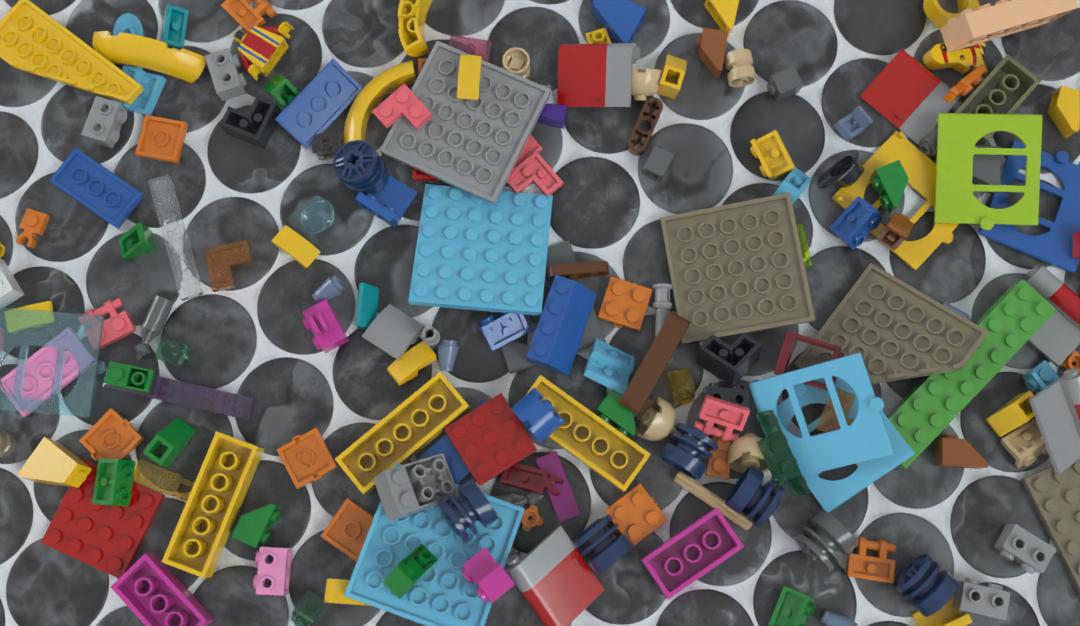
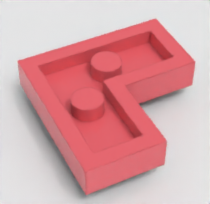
(402, 103)
(534, 170)

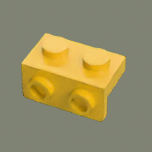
(772, 155)

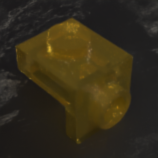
(681, 386)

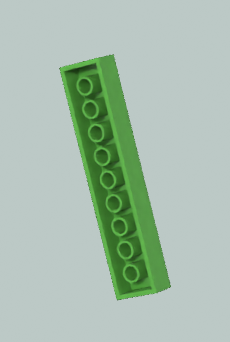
(944, 395)

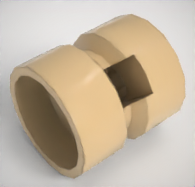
(517, 61)
(740, 68)

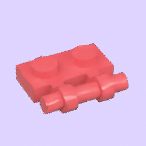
(117, 326)
(723, 413)

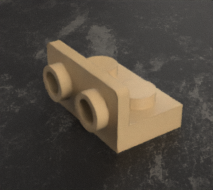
(1025, 444)

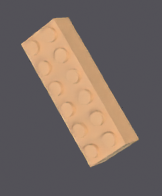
(1001, 20)

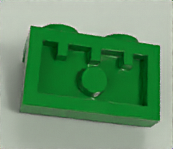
(113, 482)
(792, 608)

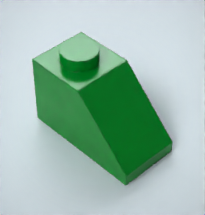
(281, 90)

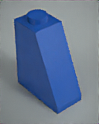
(619, 18)

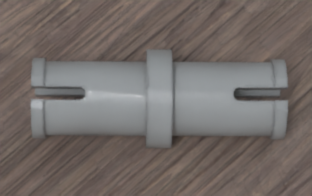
(431, 336)

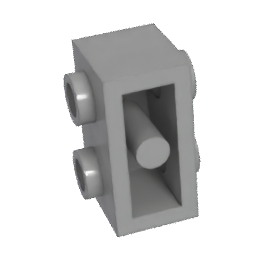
(225, 74)
(104, 122)
(1024, 548)
(981, 600)

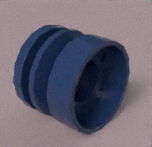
(360, 168)
(689, 449)
(756, 497)
(467, 510)
(603, 544)
(928, 587)

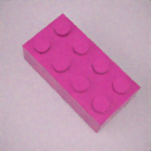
(691, 553)
(159, 595)

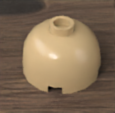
(645, 83)
(656, 420)
(746, 452)

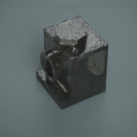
(335, 142)

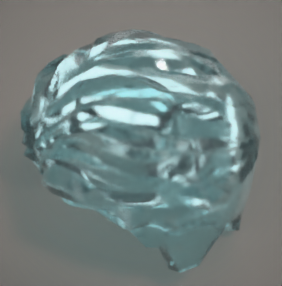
(316, 215)

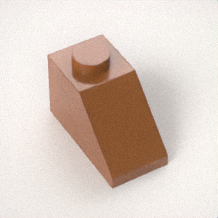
(712, 49)
(895, 230)
(957, 453)

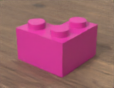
(487, 575)

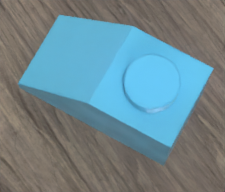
(794, 183)

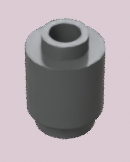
(928, 143)

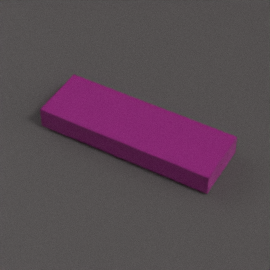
(565, 503)

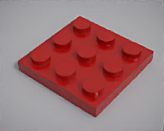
(490, 439)

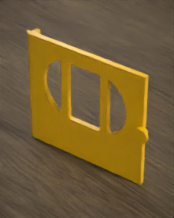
(922, 179)

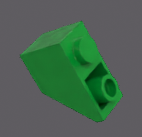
(890, 183)
(129, 377)
(613, 412)
(169, 443)
(255, 526)
(410, 571)

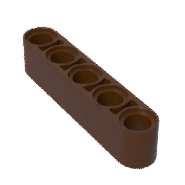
(654, 363)

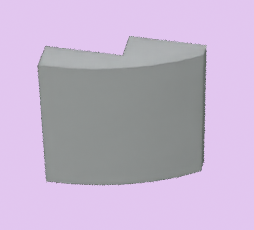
(393, 331)

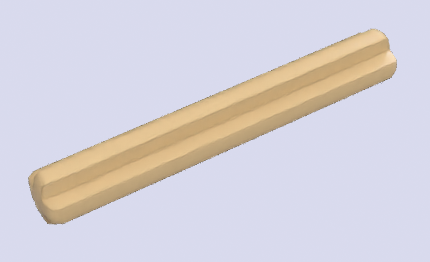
(711, 499)

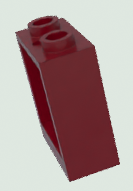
(787, 349)

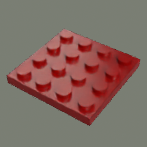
(102, 534)

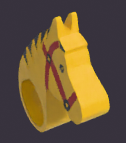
(961, 60)

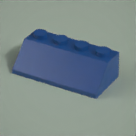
(561, 325)

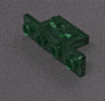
(779, 455)

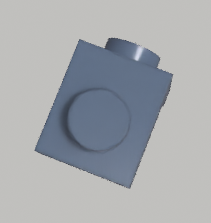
(853, 124)

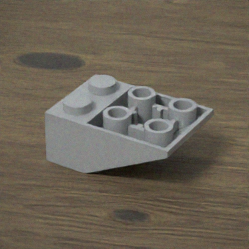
(414, 486)

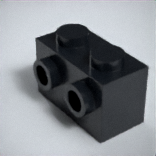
(735, 394)

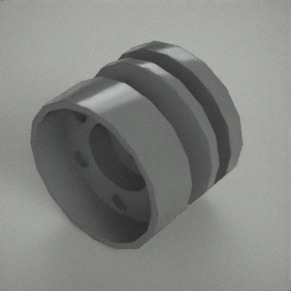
(827, 539)

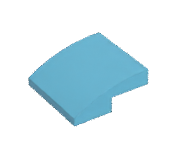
(152, 85)
(609, 366)

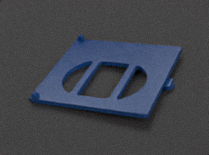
(1057, 244)

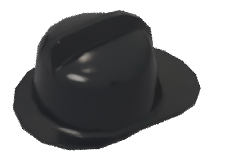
(843, 172)

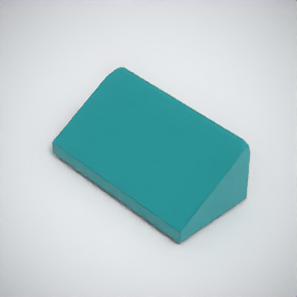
(174, 26)
(366, 305)

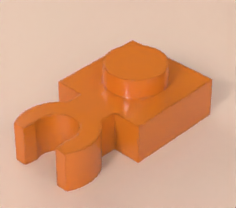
(32, 224)

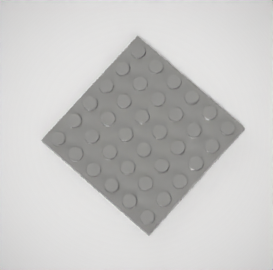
(468, 139)

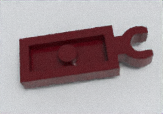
(530, 479)

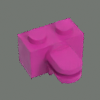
(324, 326)

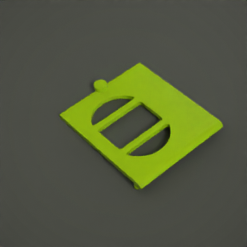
(954, 168)

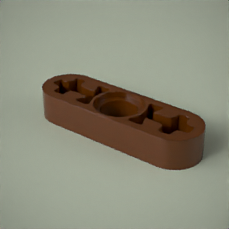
(645, 111)
(578, 270)

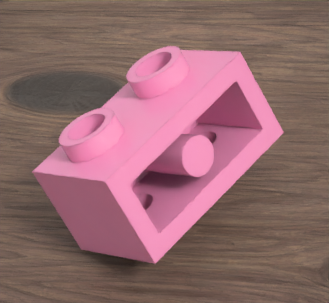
(276, 571)

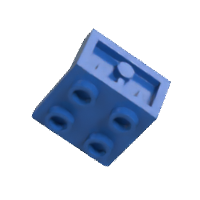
(390, 202)

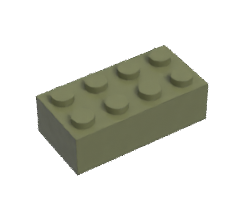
(1000, 91)

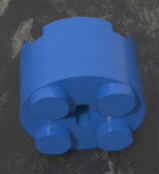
(537, 415)

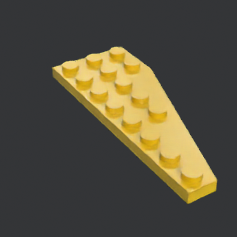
(47, 49)

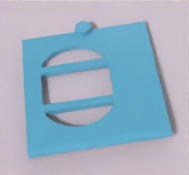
(851, 443)
(835, 492)

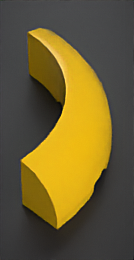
(412, 26)
(149, 54)
(372, 96)

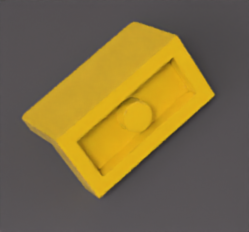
(944, 617)

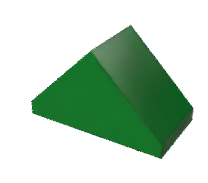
(137, 242)

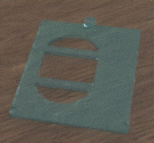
(65, 331)

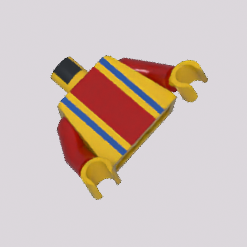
(262, 48)

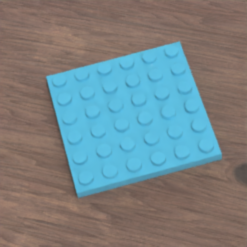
(481, 251)
(443, 593)

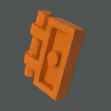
(246, 15)
(869, 567)

